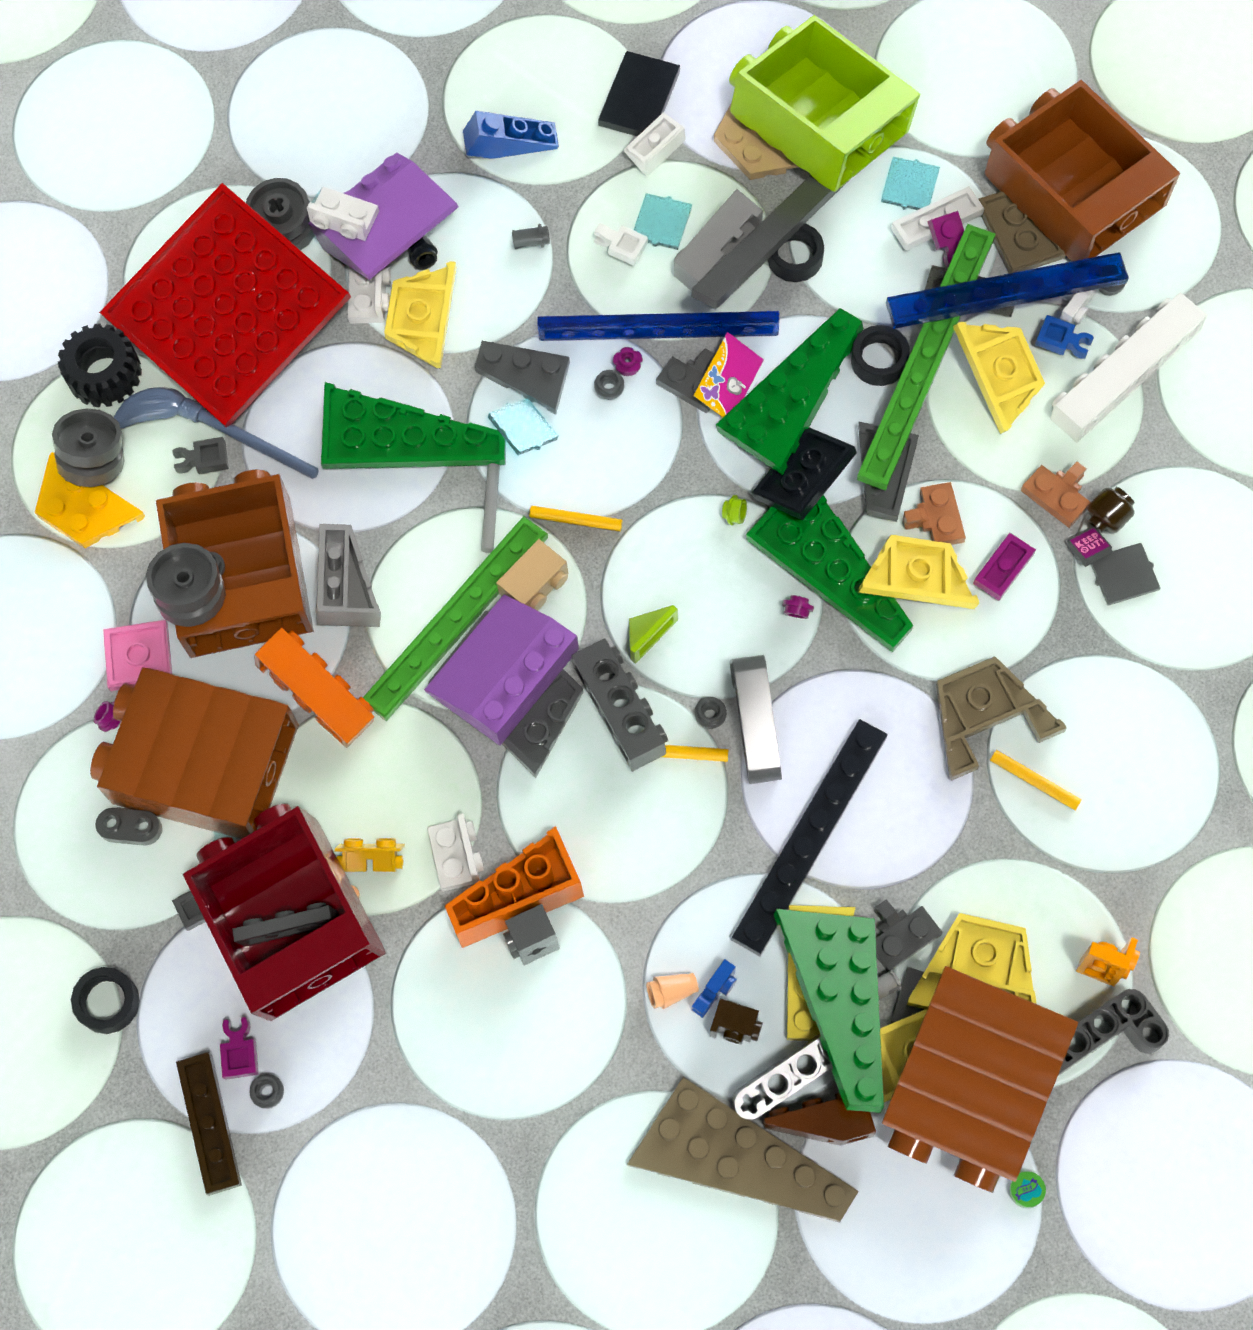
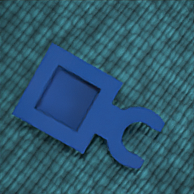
(1058, 336)
(720, 982)

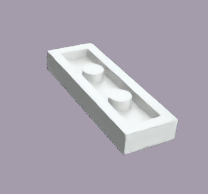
(914, 228)

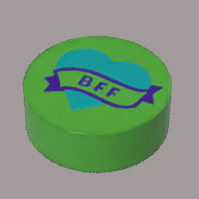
(1027, 1190)

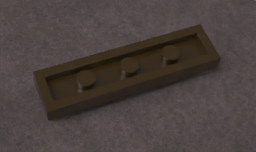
(208, 1123)

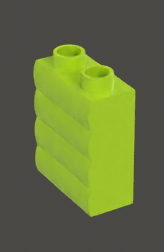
(822, 101)

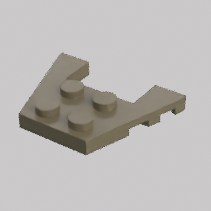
(980, 700)

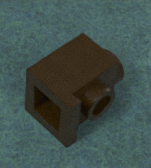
(736, 1022)

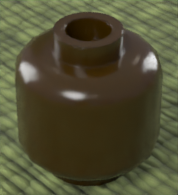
(1111, 510)

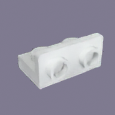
(343, 214)
(368, 297)
(454, 854)

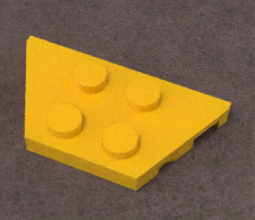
(82, 511)

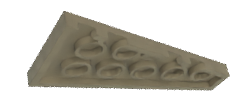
(718, 1149)

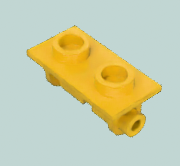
(383, 853)

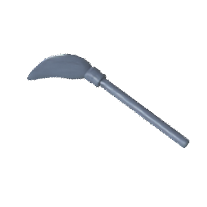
(168, 402)

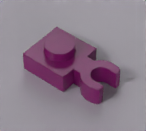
(946, 234)
(238, 1055)

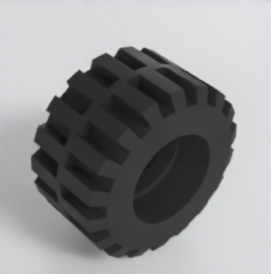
(91, 346)

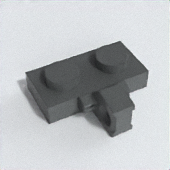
(684, 378)
(903, 934)

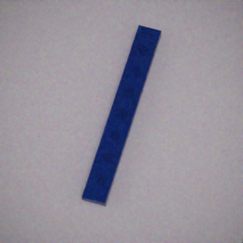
(1006, 290)
(658, 325)

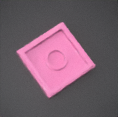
(136, 647)

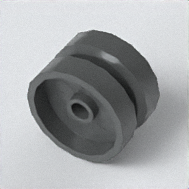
(285, 208)
(88, 447)
(186, 584)

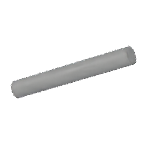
(490, 508)

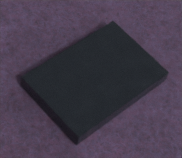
(638, 93)
(807, 474)

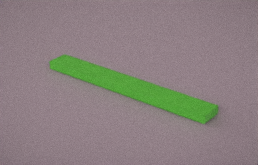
(451, 621)

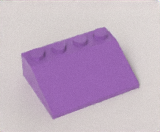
(408, 209)
(503, 667)

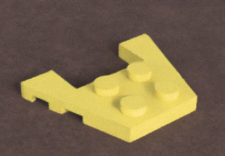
(984, 951)

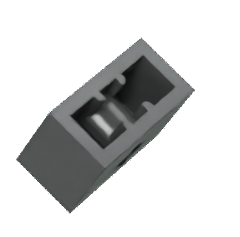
(530, 935)

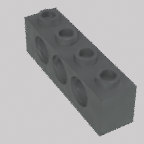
(636, 748)

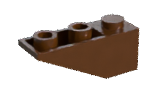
(823, 1122)

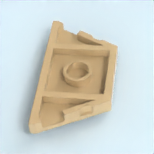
(749, 150)

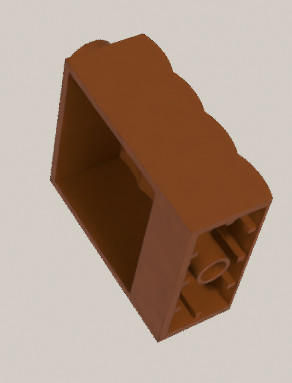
(1079, 171)
(258, 541)
(194, 752)
(977, 1079)

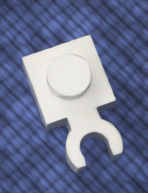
(1075, 309)

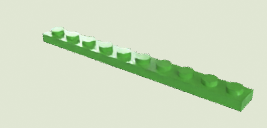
(922, 367)

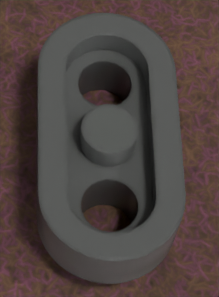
(127, 825)

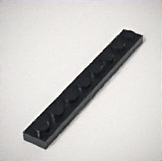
(809, 837)

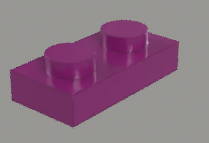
(1004, 566)

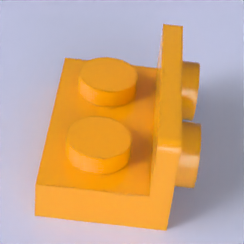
(1107, 964)

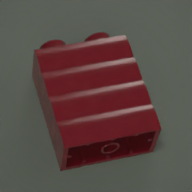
(275, 871)

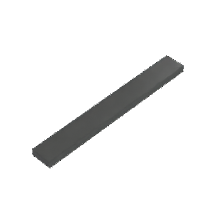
(762, 243)

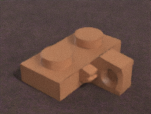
(1058, 492)
(937, 514)

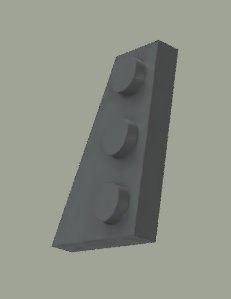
(527, 371)
(878, 501)
(544, 722)

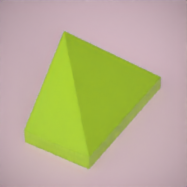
(648, 629)

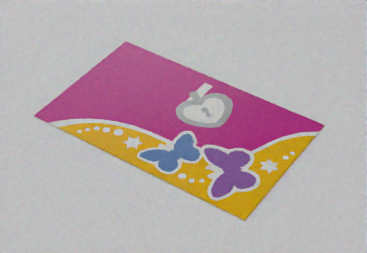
(728, 376)

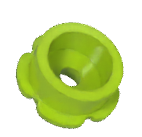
(734, 510)

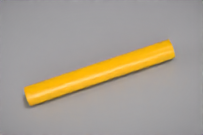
(576, 518)
(696, 753)
(1035, 780)

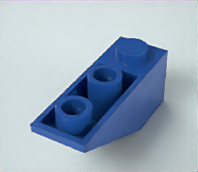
(505, 135)

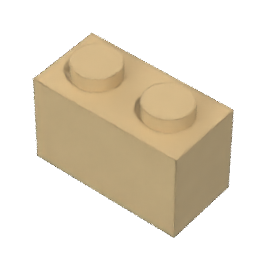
(534, 576)

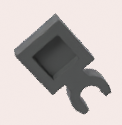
(207, 456)

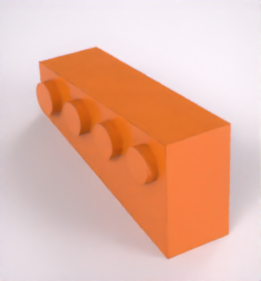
(314, 686)
(533, 878)

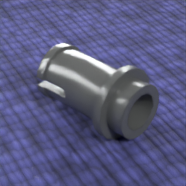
(531, 237)

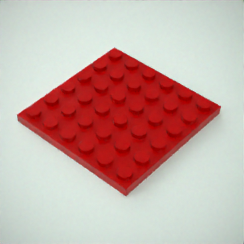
(225, 305)

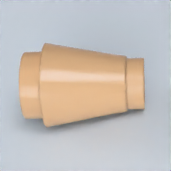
(671, 989)

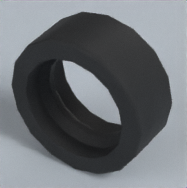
(801, 271)
(879, 334)
(84, 987)

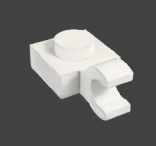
(623, 245)

